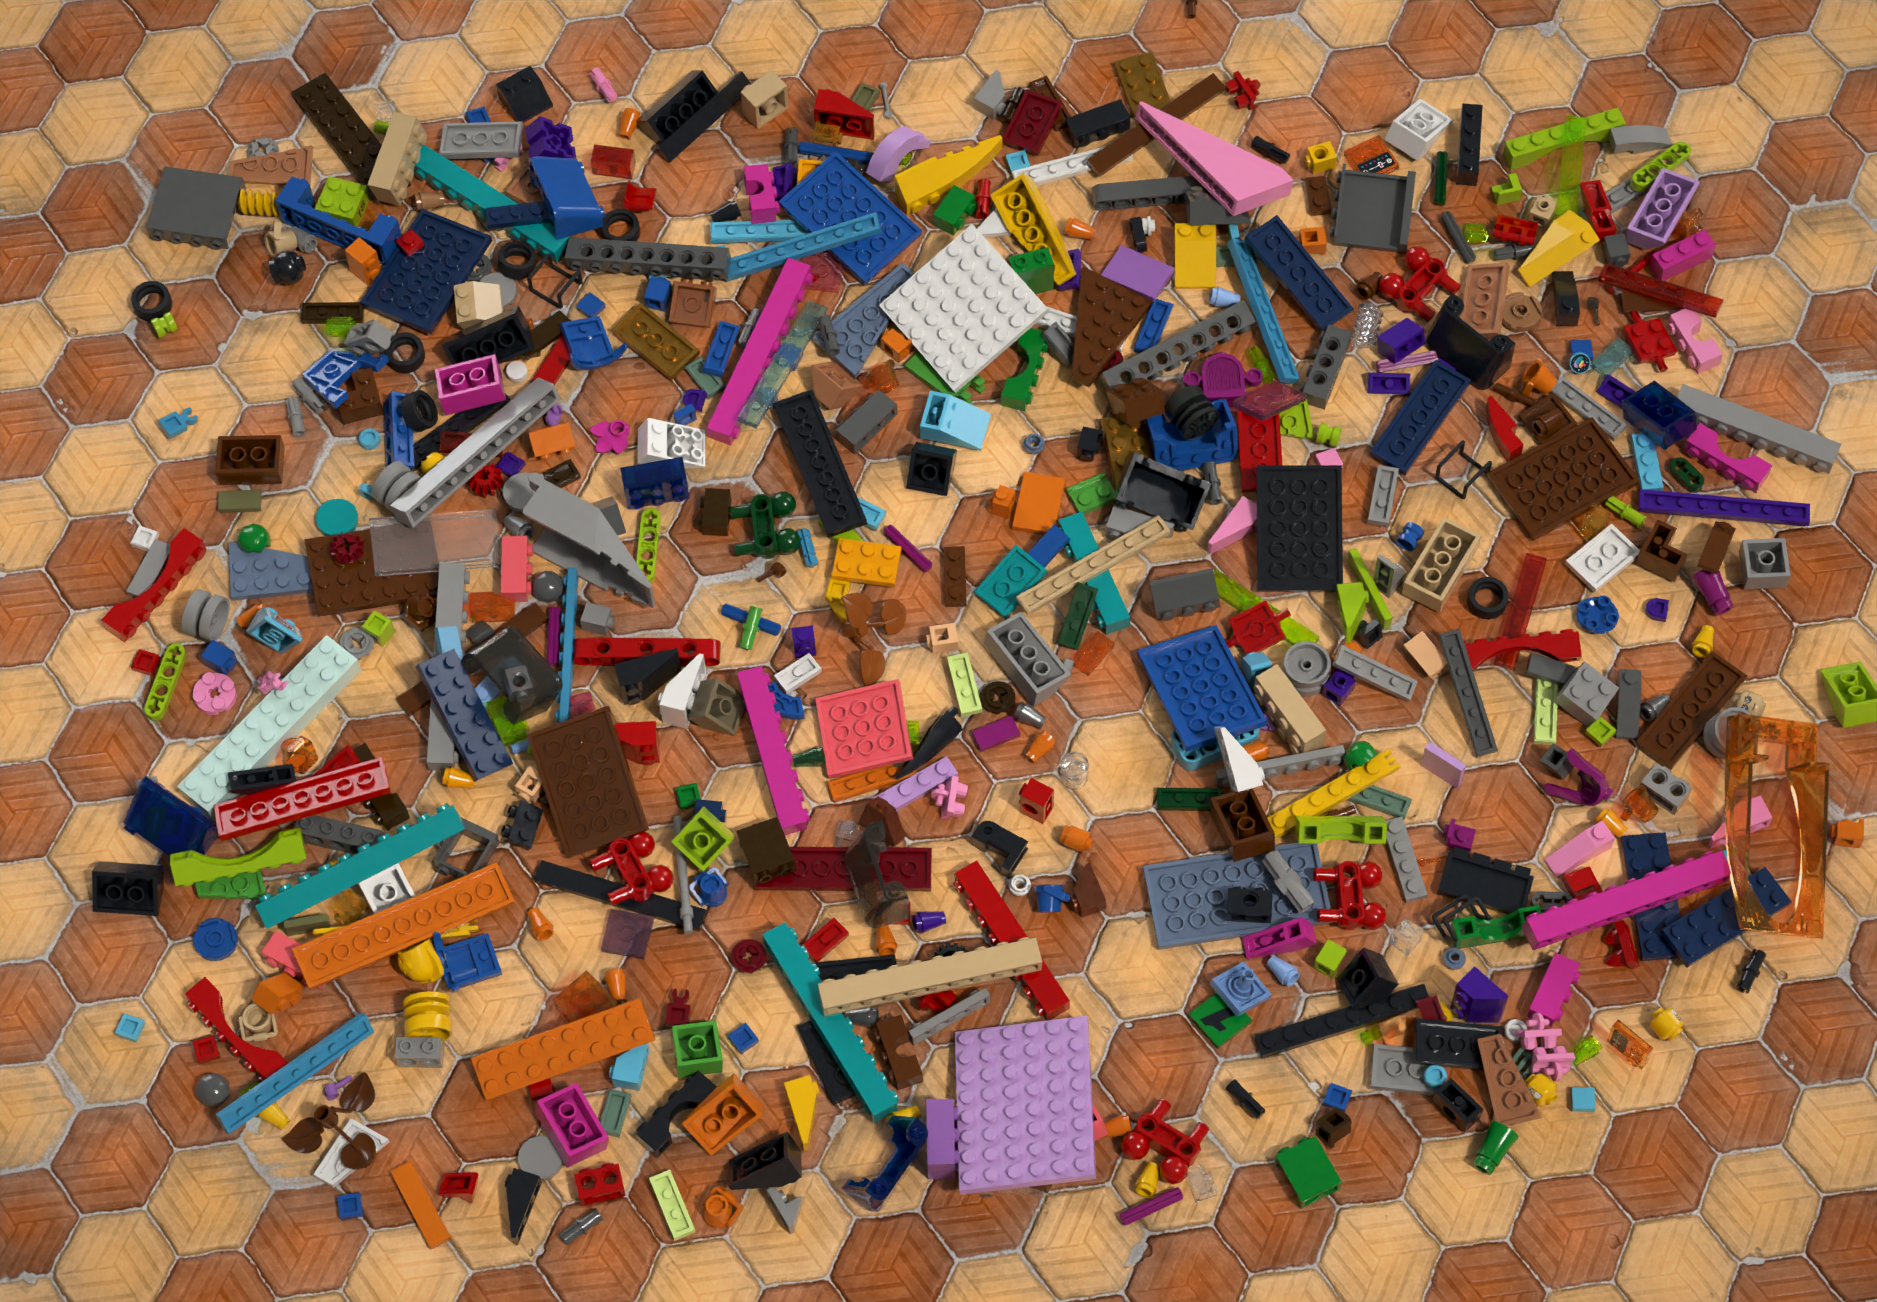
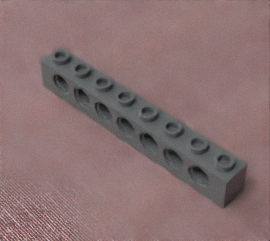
(657, 253)
(1237, 313)

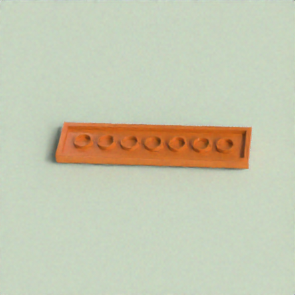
(563, 1048)

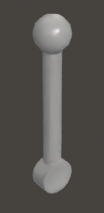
(888, 114)

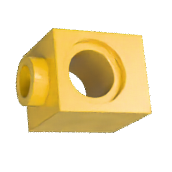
(1323, 151)

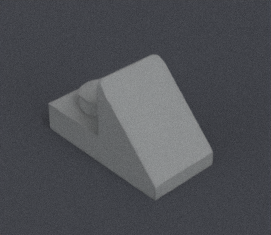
(788, 1212)

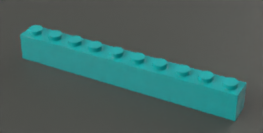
(478, 196)
(359, 866)
(833, 1029)

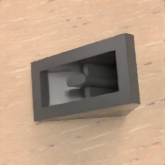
(612, 514)

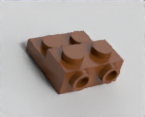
(692, 303)

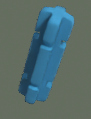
(807, 548)

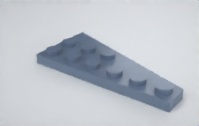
(864, 322)
(267, 573)

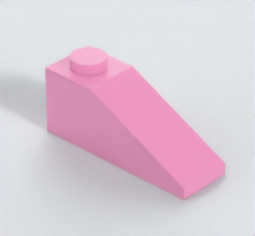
(1236, 526)
(1760, 819)
(1581, 849)

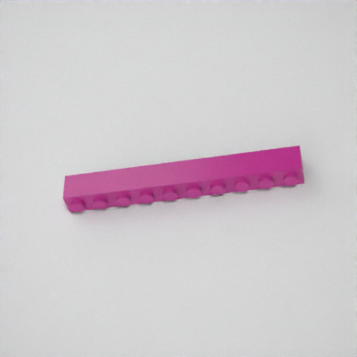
(760, 349)
(1626, 900)

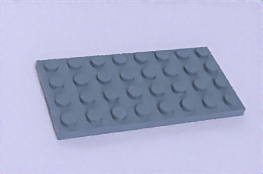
(1192, 893)

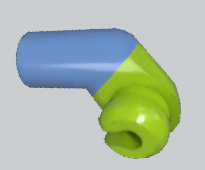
(522, 746)

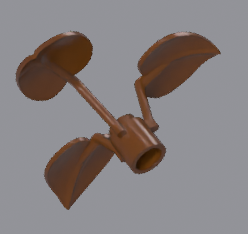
(307, 1133)

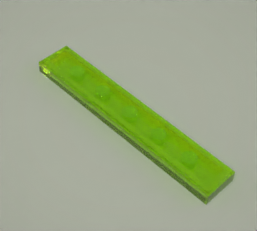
(1571, 165)
(1243, 599)

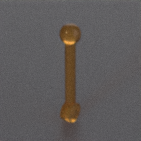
(1423, 862)

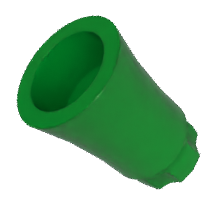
(1494, 1147)

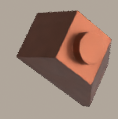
(878, 810)
(1088, 894)

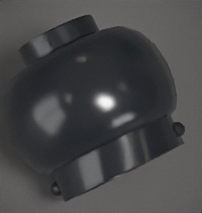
(287, 268)

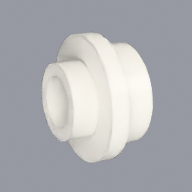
(1148, 225)
(1019, 879)

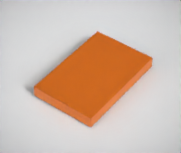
(1038, 503)

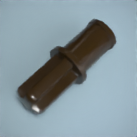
(1012, 104)

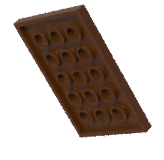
(1562, 478)
(354, 585)
(587, 782)

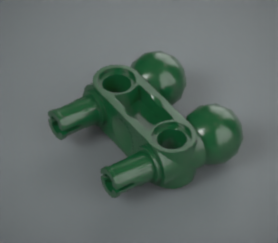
(785, 541)

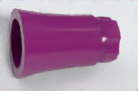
(1713, 591)

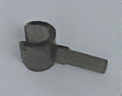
(1593, 303)

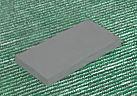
(481, 140)

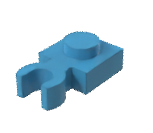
(176, 424)

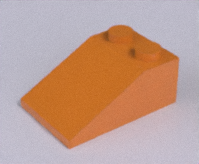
(723, 1114)

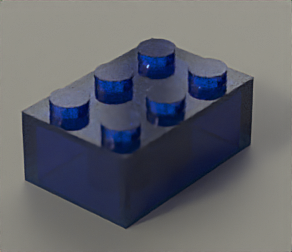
(1659, 415)
(655, 483)

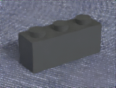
(866, 421)

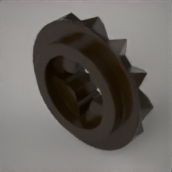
(1001, 689)

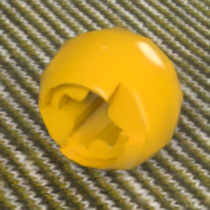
(431, 461)

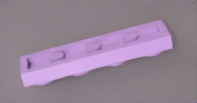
(919, 784)

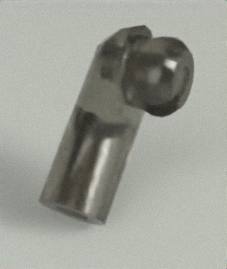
(861, 168)

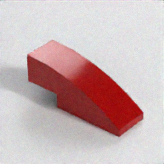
(1597, 209)
(1503, 430)

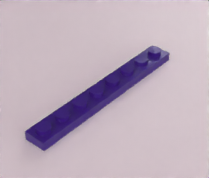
(1724, 507)

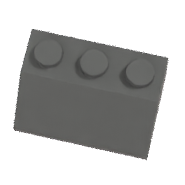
(1185, 594)

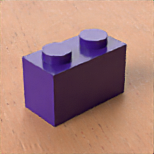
(1400, 340)

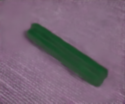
(1441, 178)

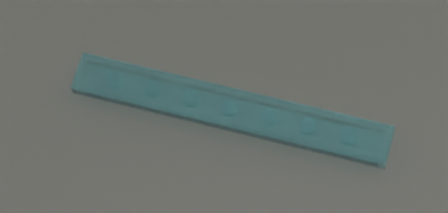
(782, 365)

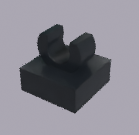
(1369, 633)

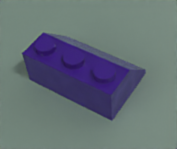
(1478, 999)

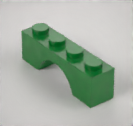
(1018, 389)
(1479, 932)

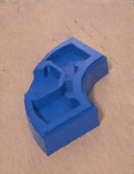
(788, 706)

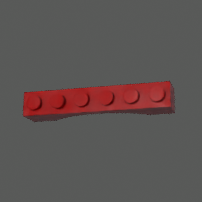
(127, 616)
(1560, 647)
(209, 1003)

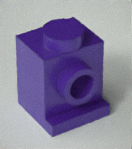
(803, 641)
(1336, 692)

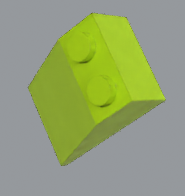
(1851, 693)

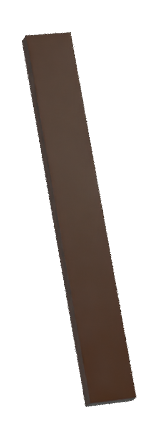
(1139, 136)
(526, 622)

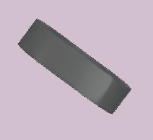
(1550, 899)

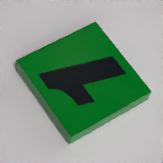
(1218, 1020)

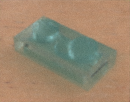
(1612, 357)

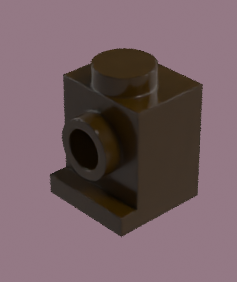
(1333, 1127)

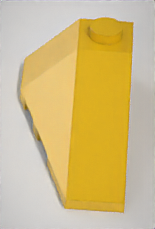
(1562, 242)

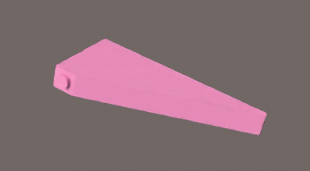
(1226, 171)

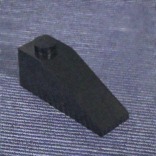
(1565, 298)
(260, 779)
(521, 1195)

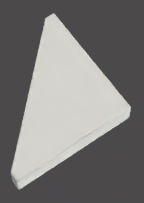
(993, 226)

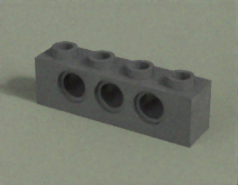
(1333, 338)
(336, 834)

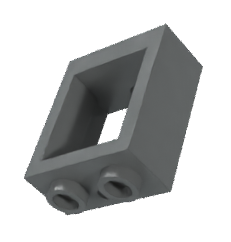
(474, 832)

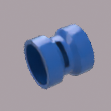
(1410, 536)

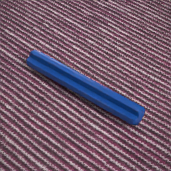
(827, 150)

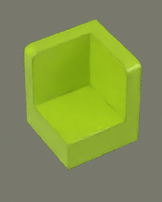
(1507, 192)
(379, 627)
(1329, 958)

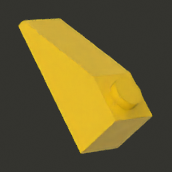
(803, 1104)

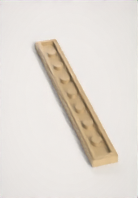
(1093, 565)

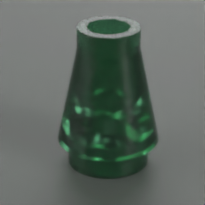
(810, 758)

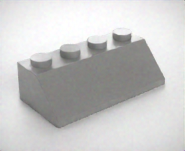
(1026, 658)

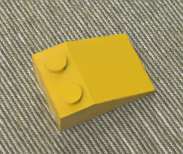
(1195, 256)

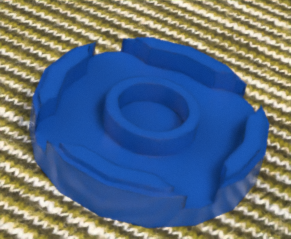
(215, 939)

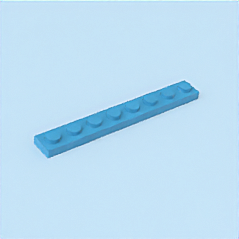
(804, 246)
(1263, 311)
(567, 639)
(294, 1073)

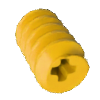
(258, 203)

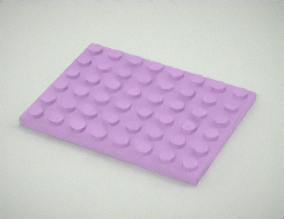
(1024, 1105)

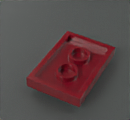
(1032, 122)

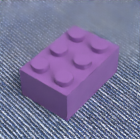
(942, 1138)

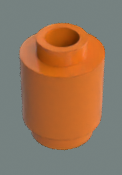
(1257, 750)
(1076, 838)

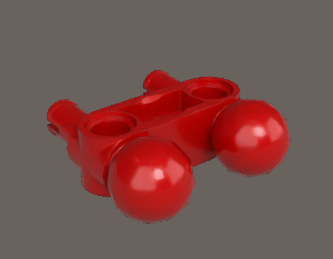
(1419, 285)
(631, 869)
(1350, 897)
(1165, 1141)

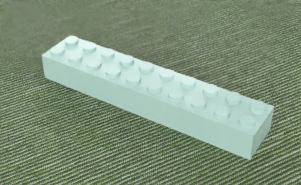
(275, 719)

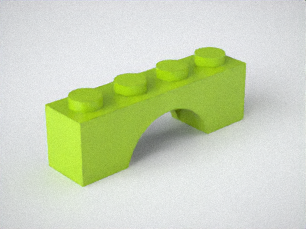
(1356, 828)

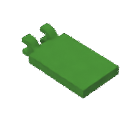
(927, 374)

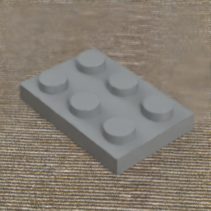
(1395, 1071)

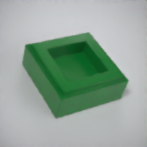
(687, 795)

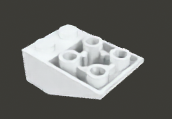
(667, 440)

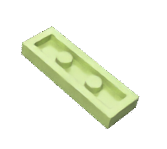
(964, 684)
(672, 1205)

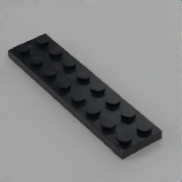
(820, 463)

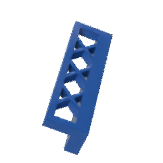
(397, 432)

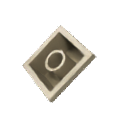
(717, 707)

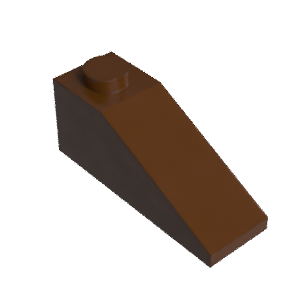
(1716, 547)

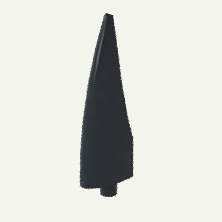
(937, 737)

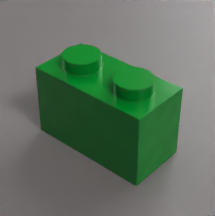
(954, 210)

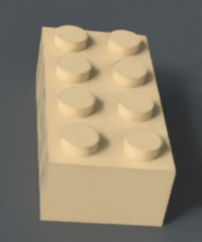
(397, 159)
(1441, 564)
(1288, 711)

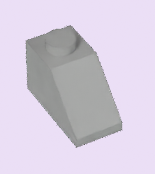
(991, 97)

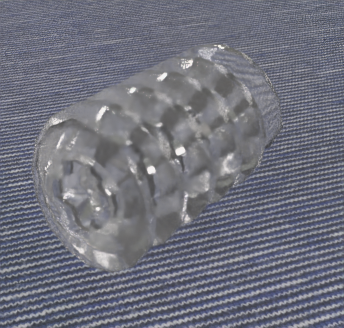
(1366, 326)

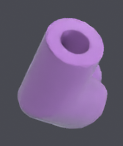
(554, 415)

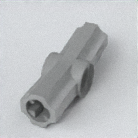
(1288, 881)

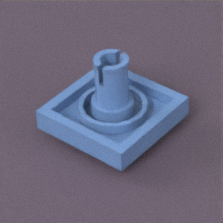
(1240, 989)

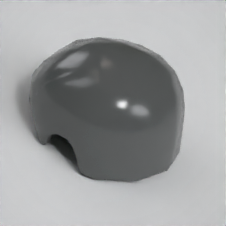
(548, 586)
(212, 1090)

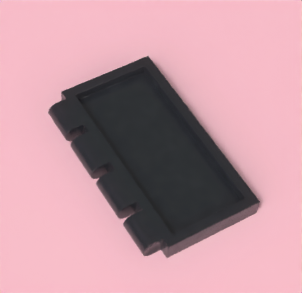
(1493, 883)

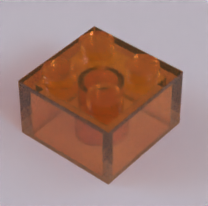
(583, 998)

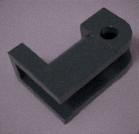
(1001, 841)

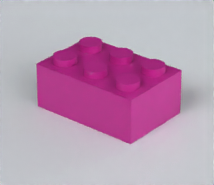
(470, 384)
(571, 1125)

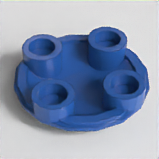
(1597, 614)

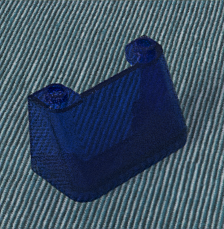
(168, 820)
(909, 1139)

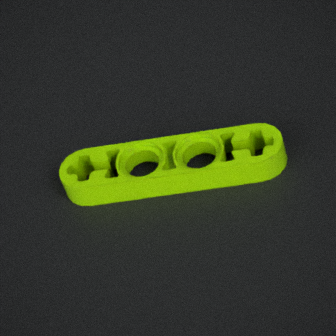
(1657, 163)
(649, 546)
(167, 682)

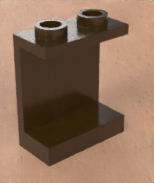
(766, 850)

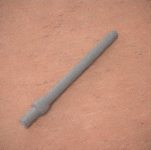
(686, 911)

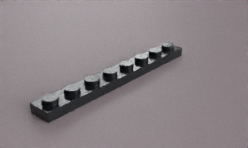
(1337, 1022)

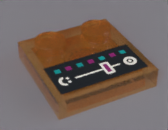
(1372, 157)
(1630, 1045)

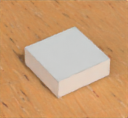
(144, 538)

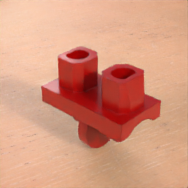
(1246, 88)
(937, 1001)

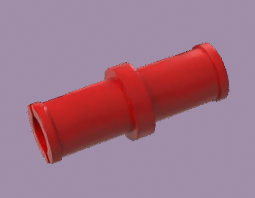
(983, 198)

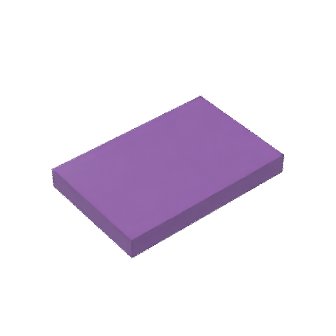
(1138, 272)

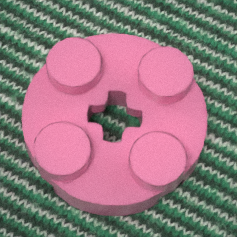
(212, 682)

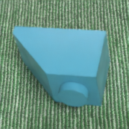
(1253, 665)
(630, 1068)

